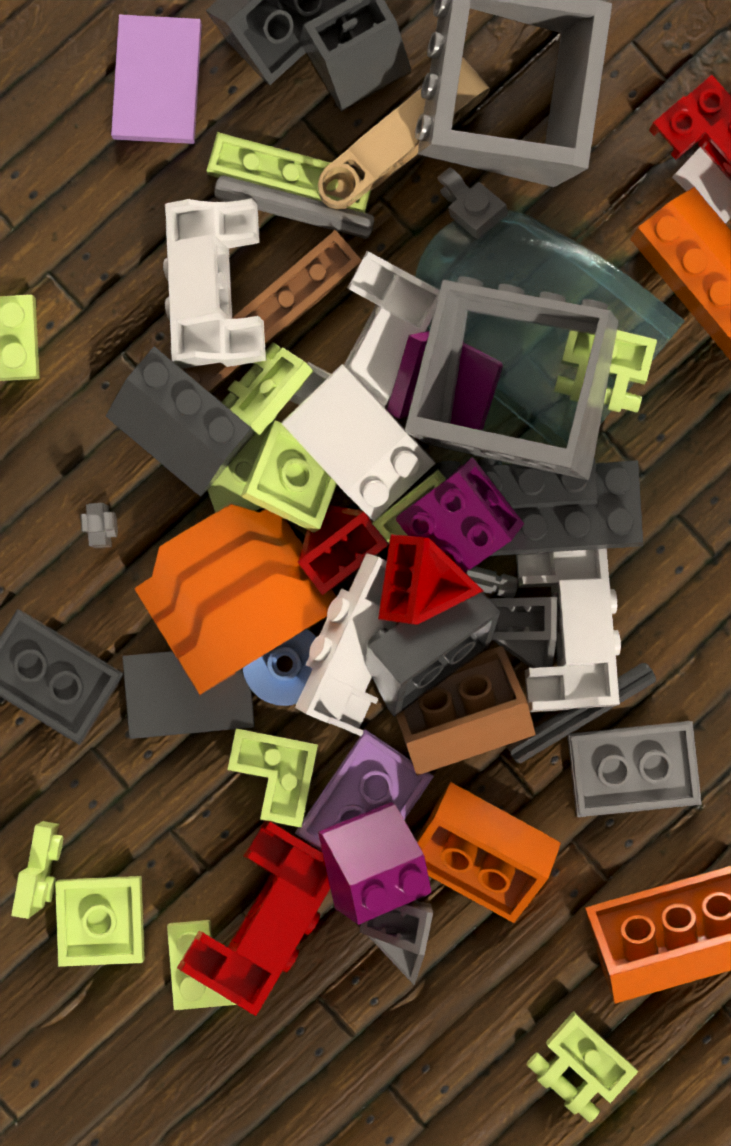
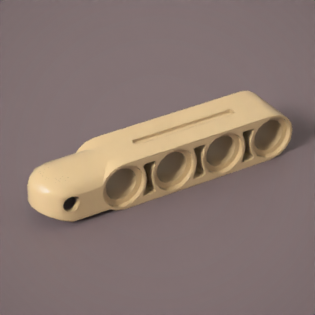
(391, 144)

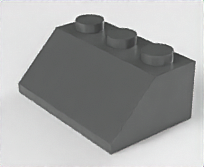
(267, 30)
(178, 421)
(419, 657)

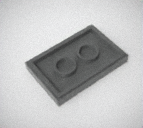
(53, 677)
(166, 703)

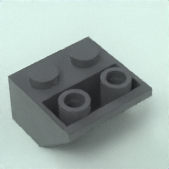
(356, 50)

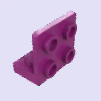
(474, 387)
(463, 516)

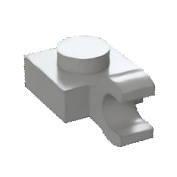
(472, 208)
(99, 525)

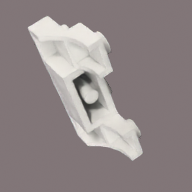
(201, 285)
(401, 309)
(338, 654)

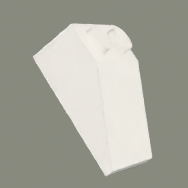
(358, 442)

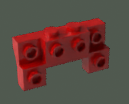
(702, 117)
(271, 928)

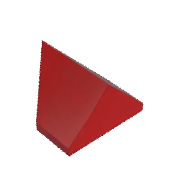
(339, 547)
(421, 581)

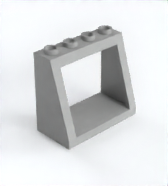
(574, 95)
(437, 379)

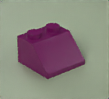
(373, 864)

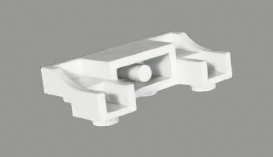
(583, 630)

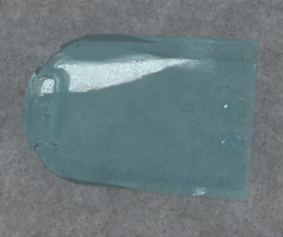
(539, 260)

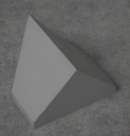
(527, 629)
(402, 935)

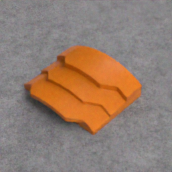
(231, 593)

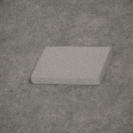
(634, 769)

